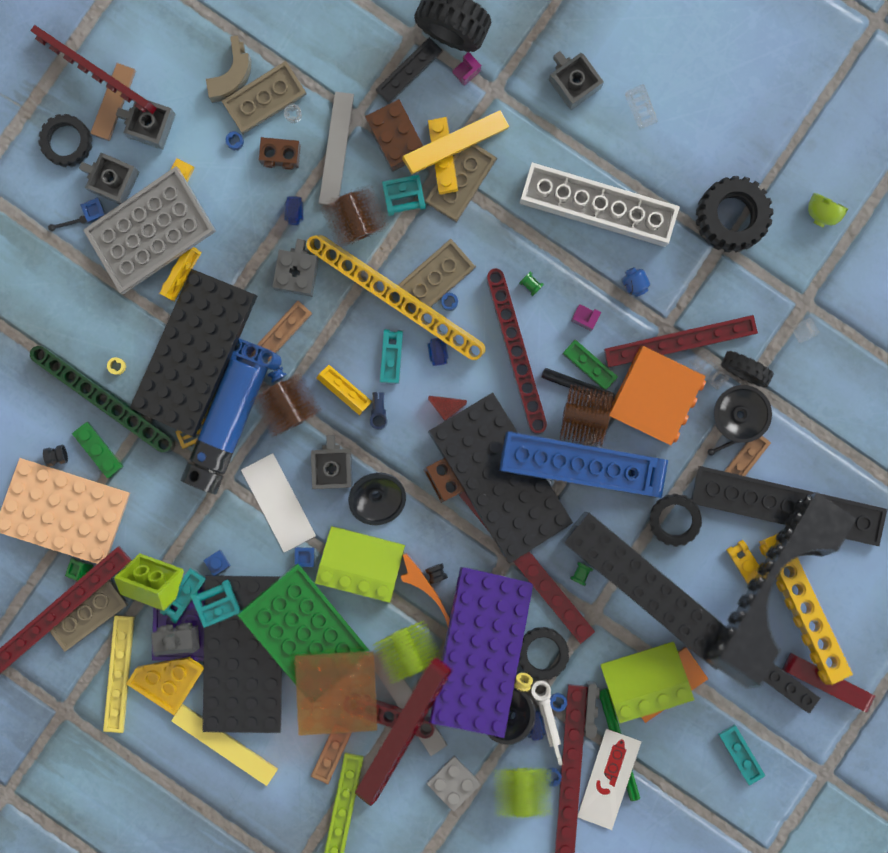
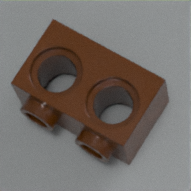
(281, 147)
(439, 482)

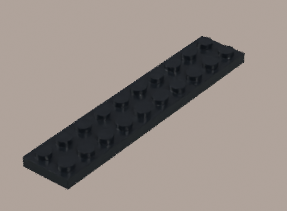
(776, 502)

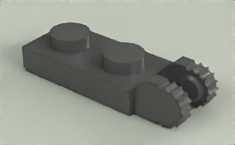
(591, 711)

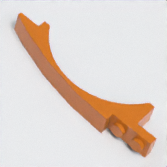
(418, 579)

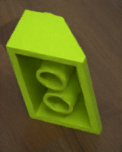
(150, 581)

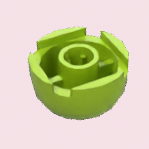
(825, 210)

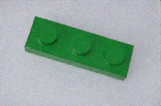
(97, 449)

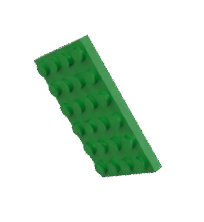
(298, 620)

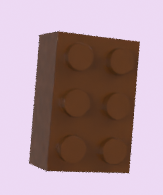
(393, 133)

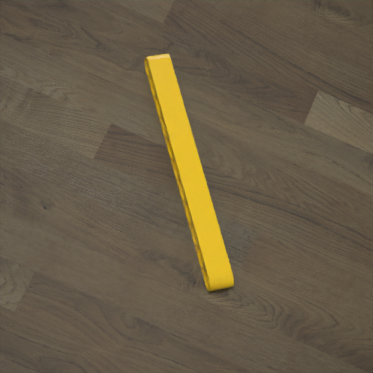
(386, 295)

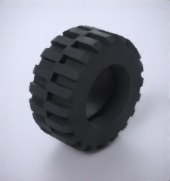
(454, 22)
(747, 193)

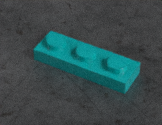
(741, 754)

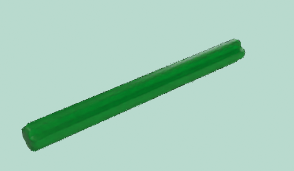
(613, 725)

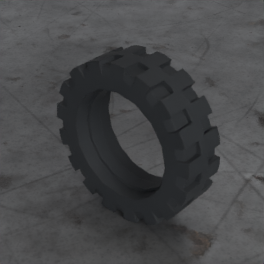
(49, 129)
(747, 369)
(669, 539)
(562, 660)

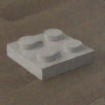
(453, 783)

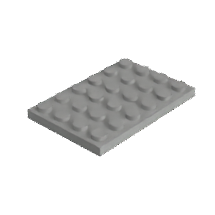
(149, 230)

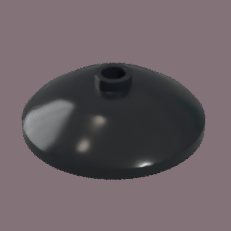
(755, 410)
(379, 507)
(519, 727)

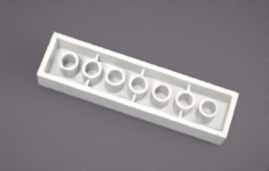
(599, 205)

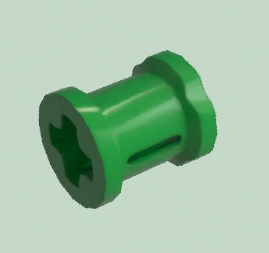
(531, 283)
(581, 574)

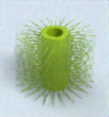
(407, 650)
(523, 792)

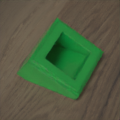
(77, 569)

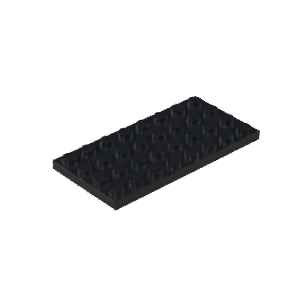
(193, 352)
(513, 506)
(239, 674)

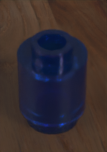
(294, 210)
(437, 352)
(538, 729)

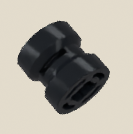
(56, 455)

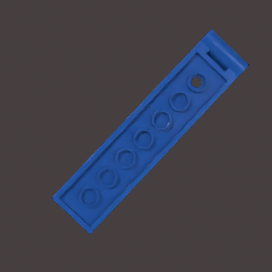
(583, 464)

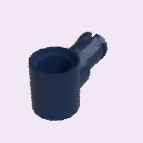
(378, 410)

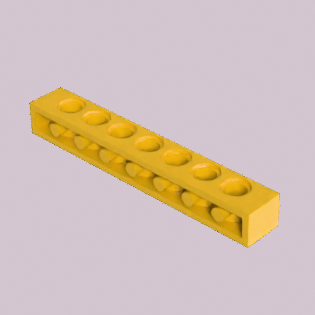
(839, 669)

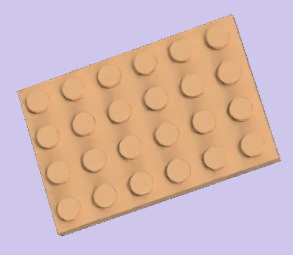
(62, 511)

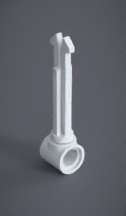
(543, 701)

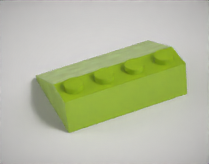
(360, 564)
(647, 682)

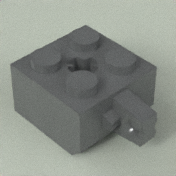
(571, 69)
(153, 134)
(103, 170)
(290, 261)
(324, 458)
(175, 640)

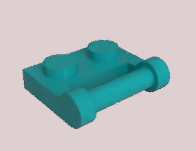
(403, 188)
(217, 610)

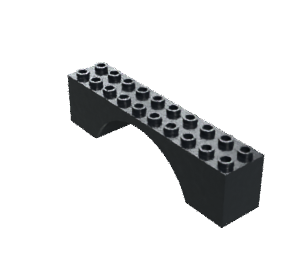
(644, 584)
(746, 644)

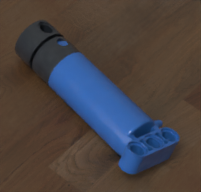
(228, 415)

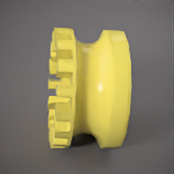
(118, 360)
(523, 686)

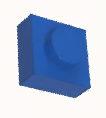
(93, 210)
(305, 556)
(216, 562)

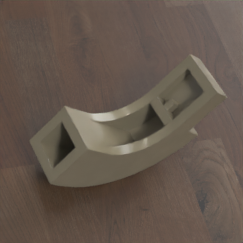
(235, 78)

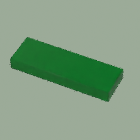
(590, 365)

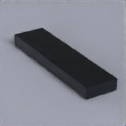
(409, 70)

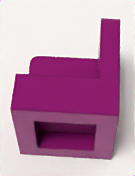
(467, 69)
(585, 317)

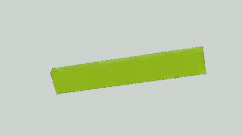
(344, 803)

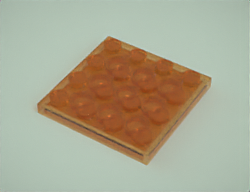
(336, 693)

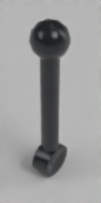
(82, 219)
(711, 452)

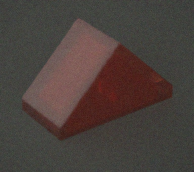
(446, 406)

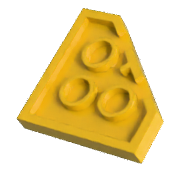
(166, 681)

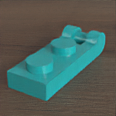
(391, 357)
(189, 585)

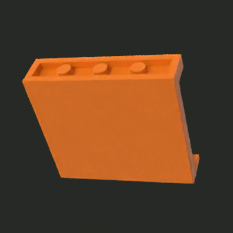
(657, 395)

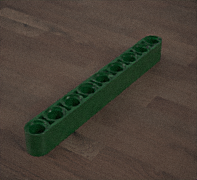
(93, 397)

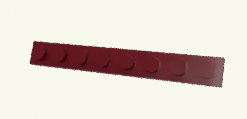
(98, 74)
(683, 340)

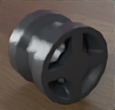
(436, 573)

